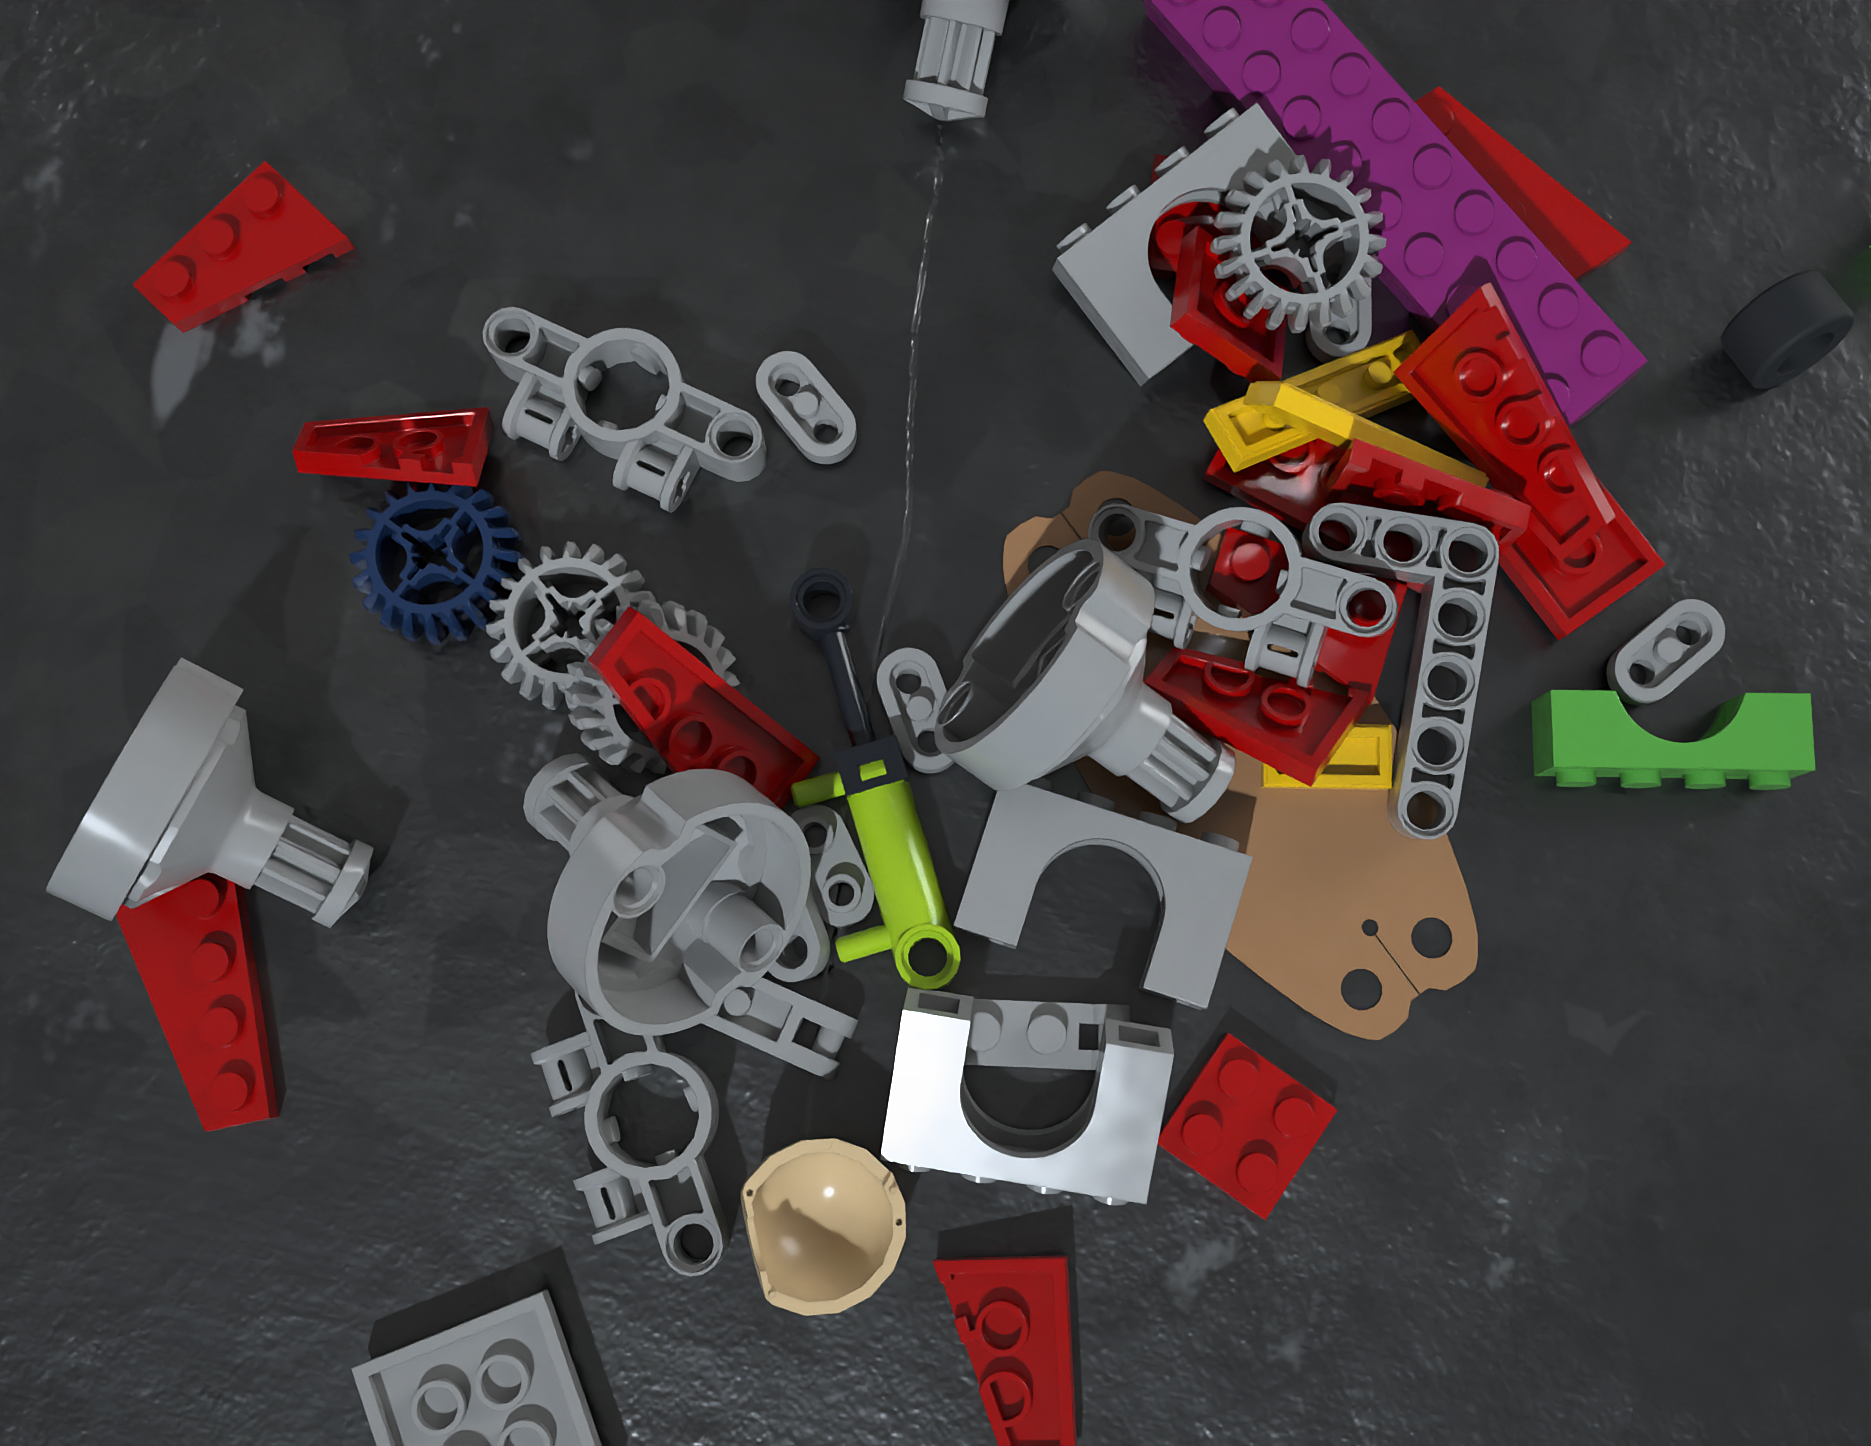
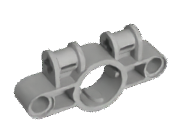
(654, 458)
(1310, 591)
(631, 1191)

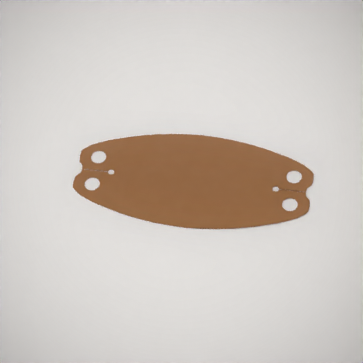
(1317, 853)

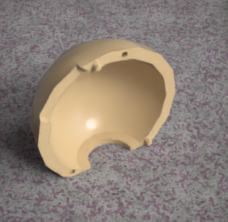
(822, 1225)

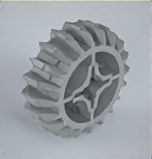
(1291, 217)
(553, 638)
(596, 701)

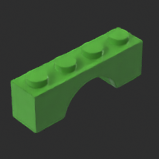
(1751, 738)

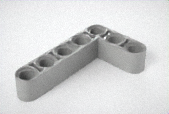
(1431, 645)

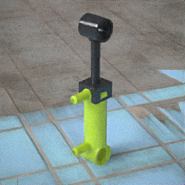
(879, 802)

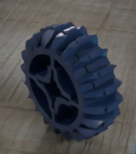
(423, 581)

